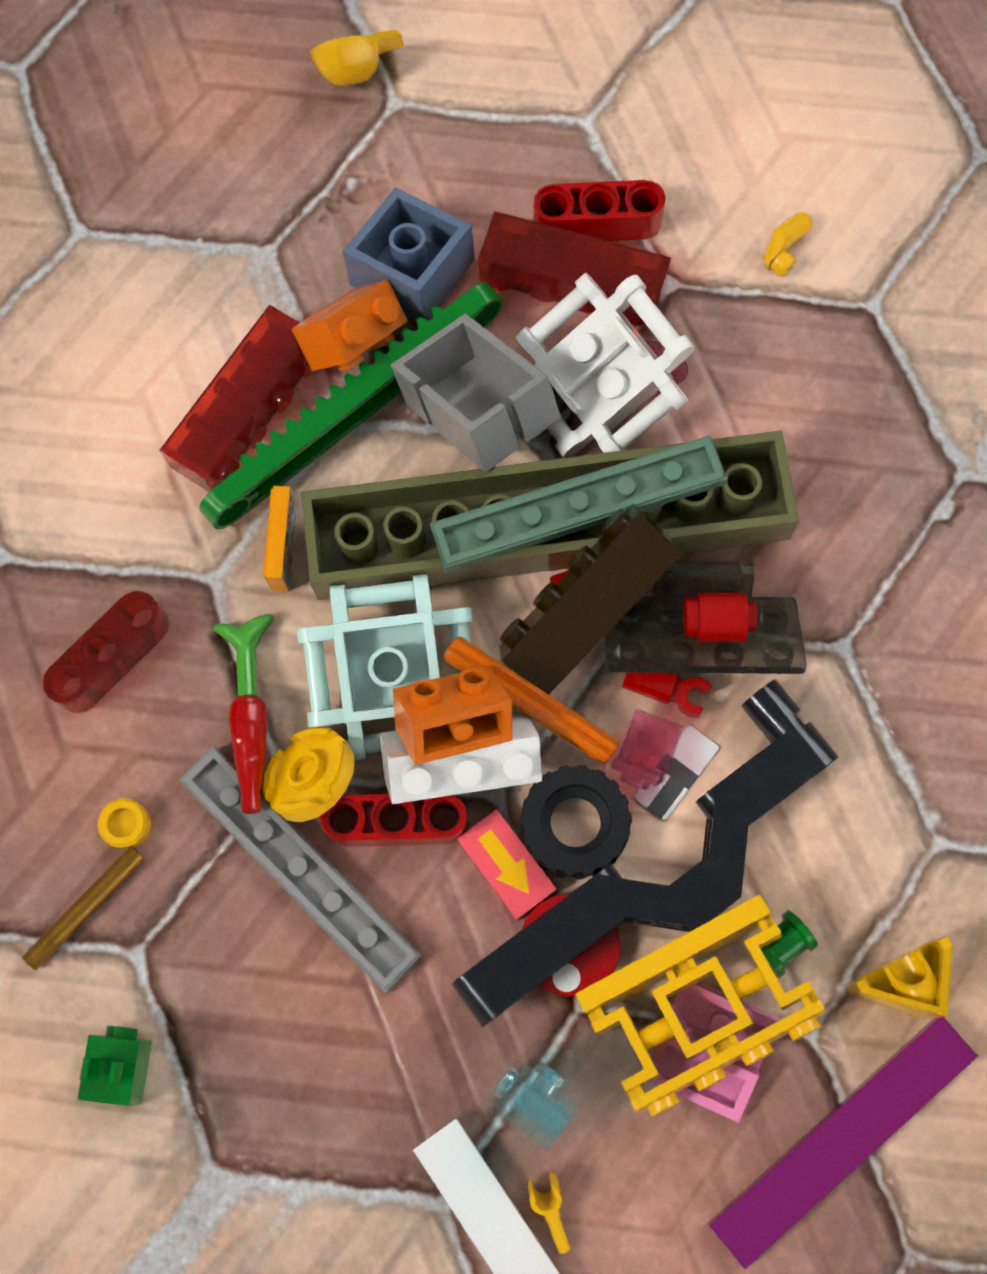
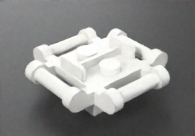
(607, 366)

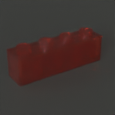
(550, 259)
(238, 402)

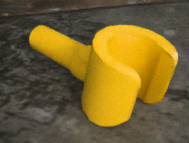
(548, 1205)

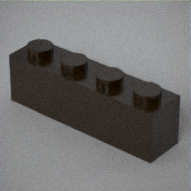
(589, 599)

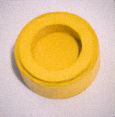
(124, 823)

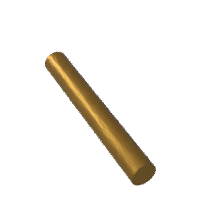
(83, 908)

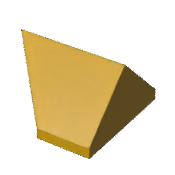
(913, 982)

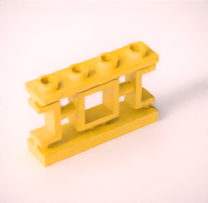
(678, 963)

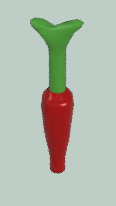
(247, 712)

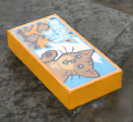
(280, 538)

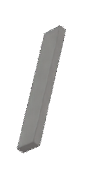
(303, 873)

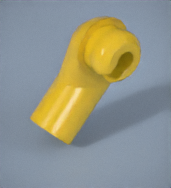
(783, 236)

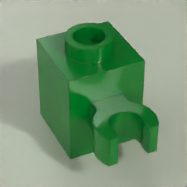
(115, 1067)

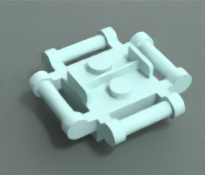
(375, 655)

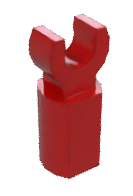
(666, 688)

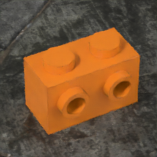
(350, 326)
(452, 714)

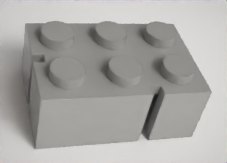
(476, 391)

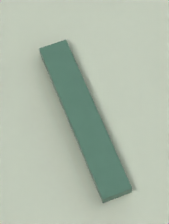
(577, 503)

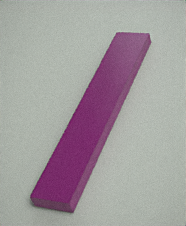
(842, 1141)

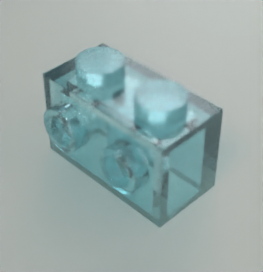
(535, 1102)

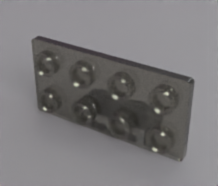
(653, 636)

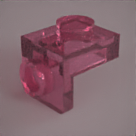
(647, 750)

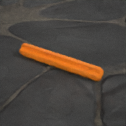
(536, 702)

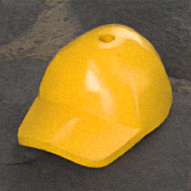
(353, 58)

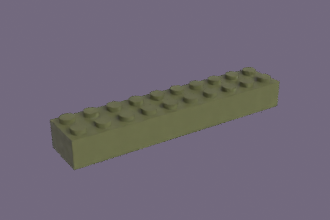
(385, 534)

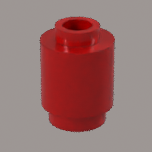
(719, 617)

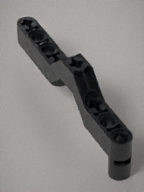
(689, 902)

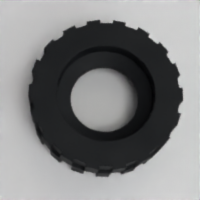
(583, 784)

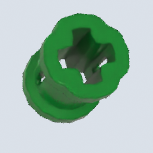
(794, 941)

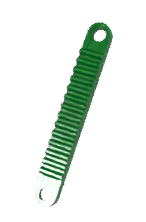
(334, 416)

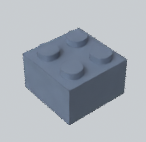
(413, 248)

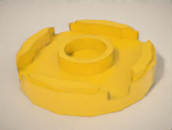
(308, 774)

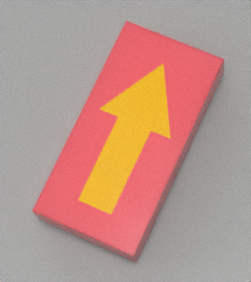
(506, 864)

